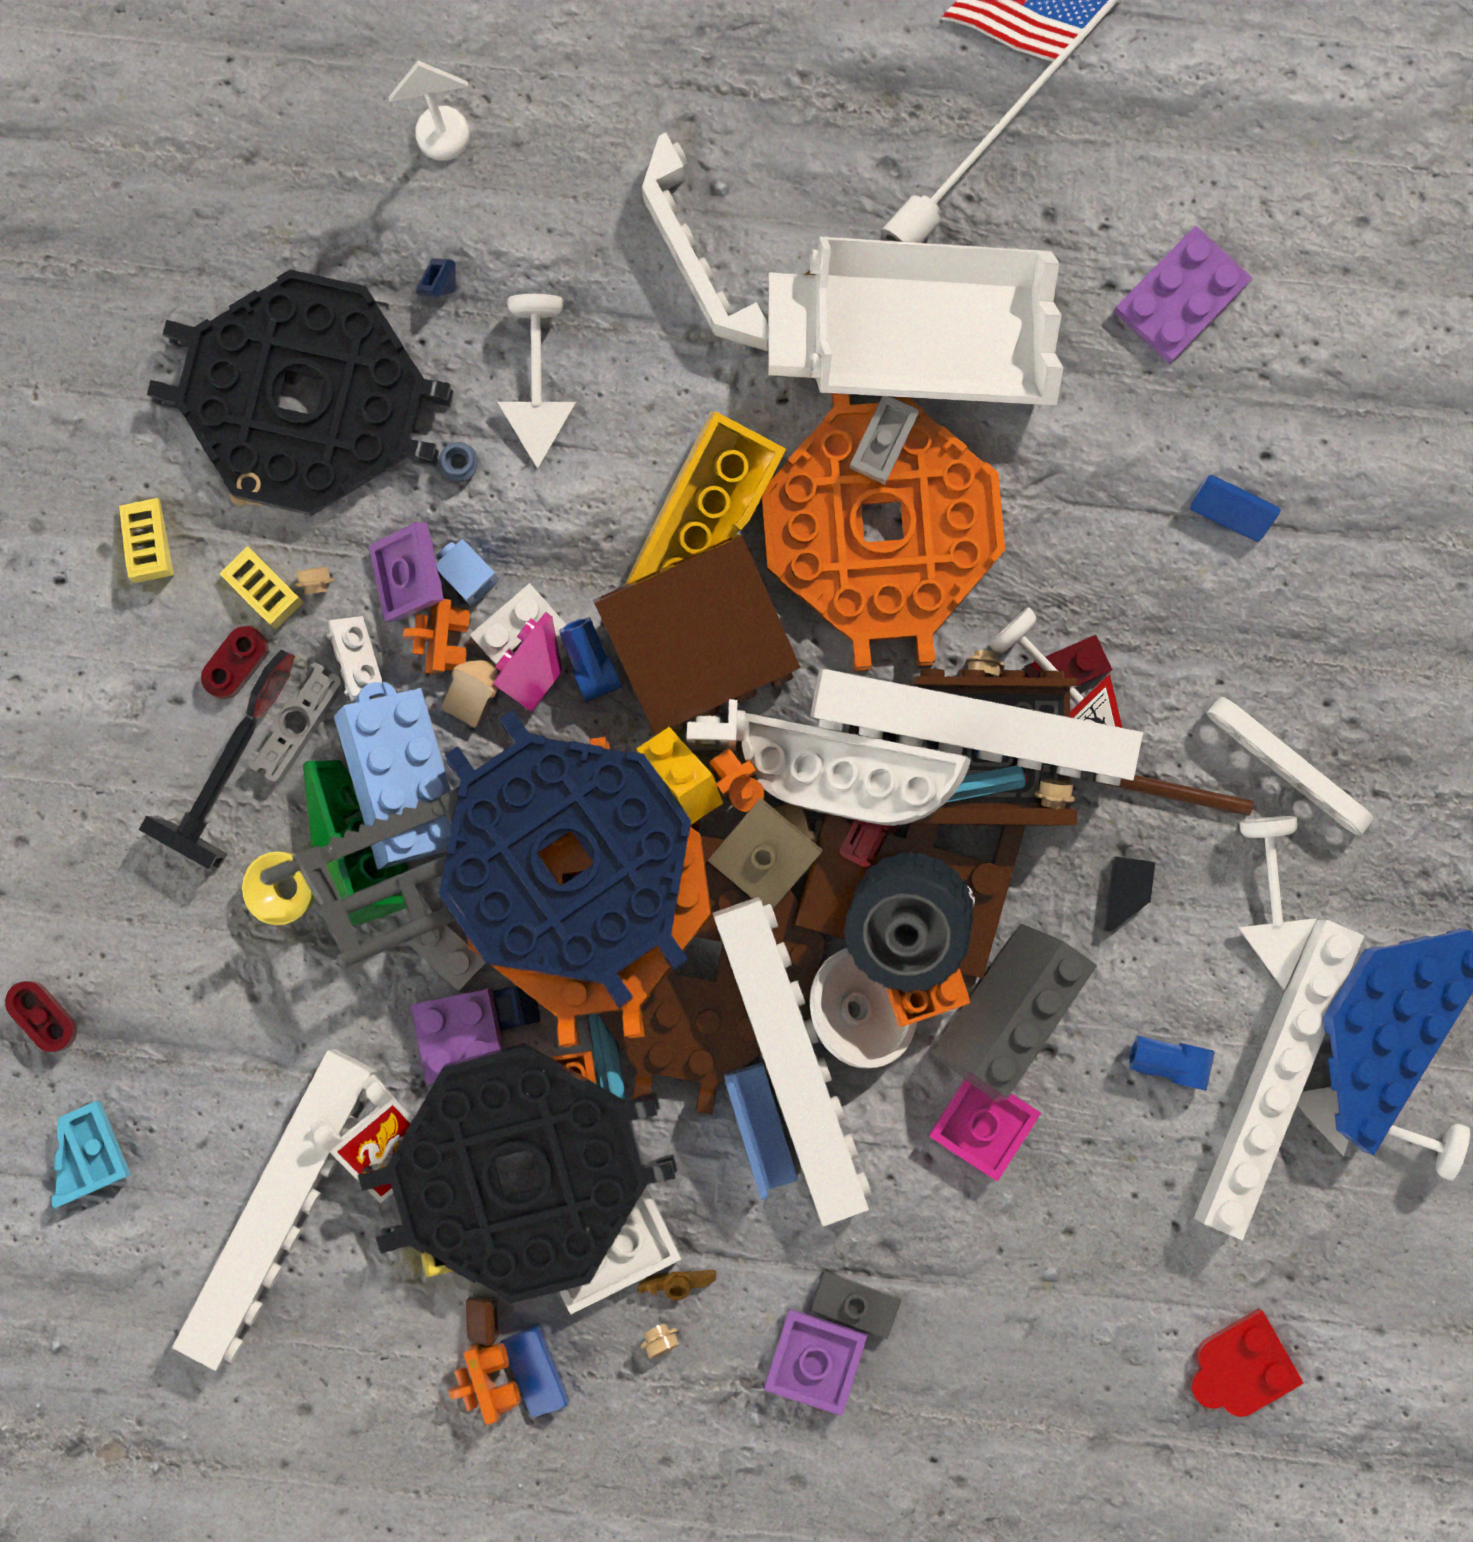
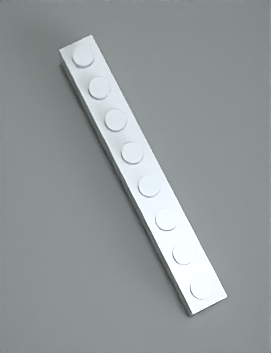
(977, 725)
(791, 1061)
(1277, 1079)
(273, 1214)

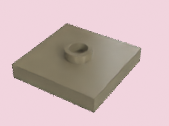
(765, 854)

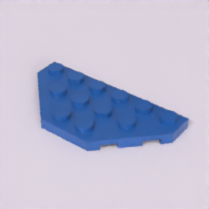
(1391, 1026)

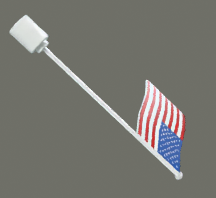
(1031, 26)

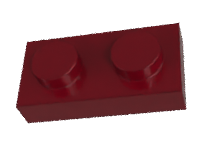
(1081, 661)

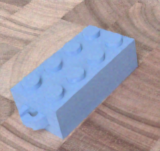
(394, 767)

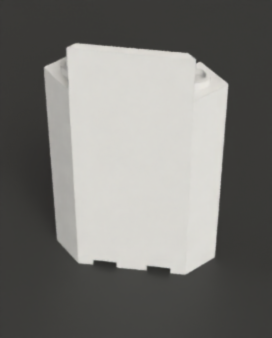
(919, 321)

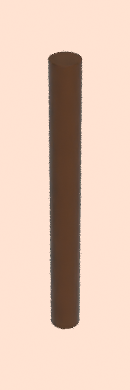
(1186, 794)

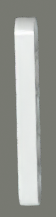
(1290, 766)

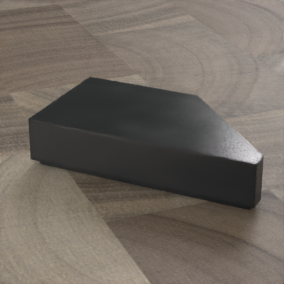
(1128, 890)

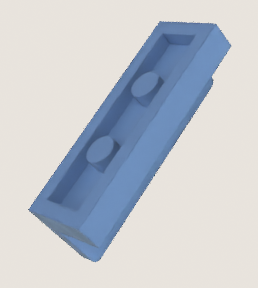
(760, 1128)

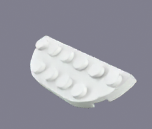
(850, 772)

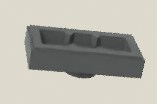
(855, 1304)

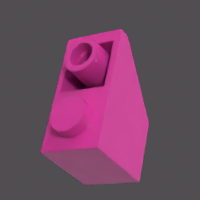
(533, 666)

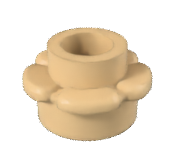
(314, 579)
(986, 661)
(1055, 793)
(660, 1341)

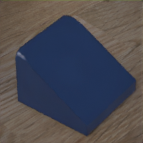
(515, 1008)

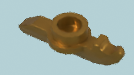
(677, 1284)

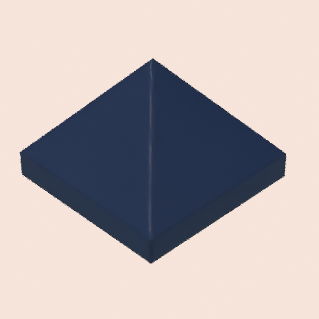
(438, 278)

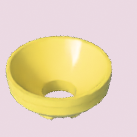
(266, 901)

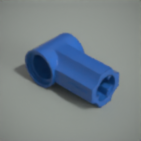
(592, 667)
(1180, 1063)

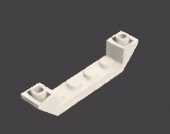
(665, 171)

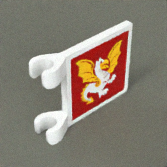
(372, 1138)

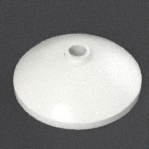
(871, 1033)

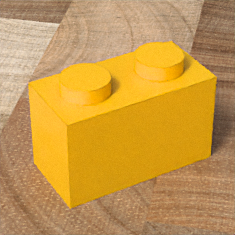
(682, 773)

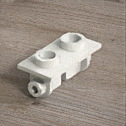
(354, 653)

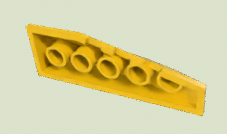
(711, 493)

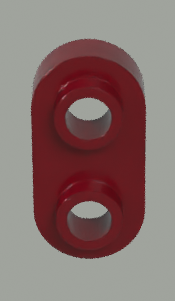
(237, 664)
(42, 1017)

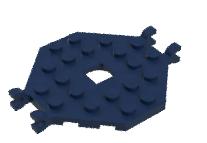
(509, 896)

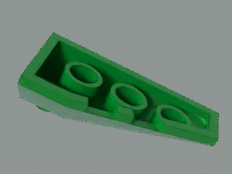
(331, 812)

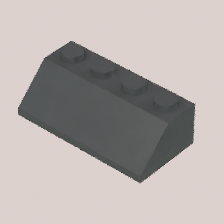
(1013, 1011)

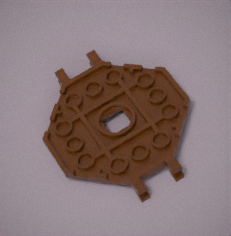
(700, 1025)

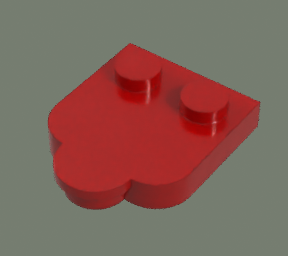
(1243, 1367)

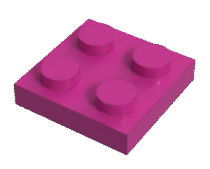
(984, 1130)

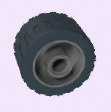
(909, 922)

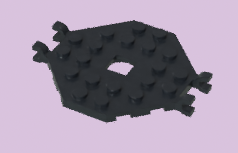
(315, 330)
(539, 1236)

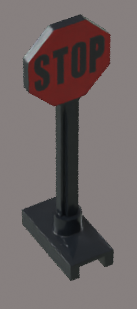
(186, 836)

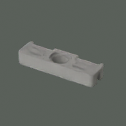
(283, 747)

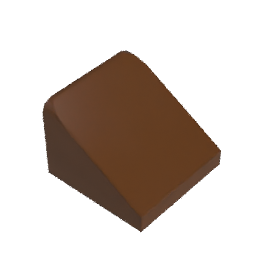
(482, 1320)

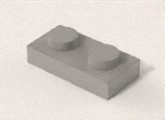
(884, 439)
(450, 956)

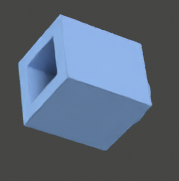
(465, 571)

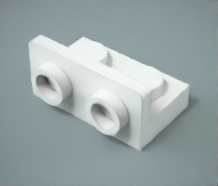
(712, 735)

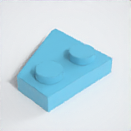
(86, 1154)

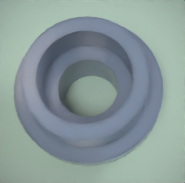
(455, 450)

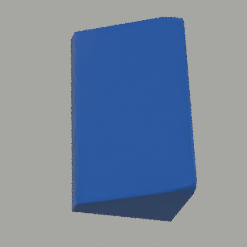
(1234, 508)
(535, 1371)

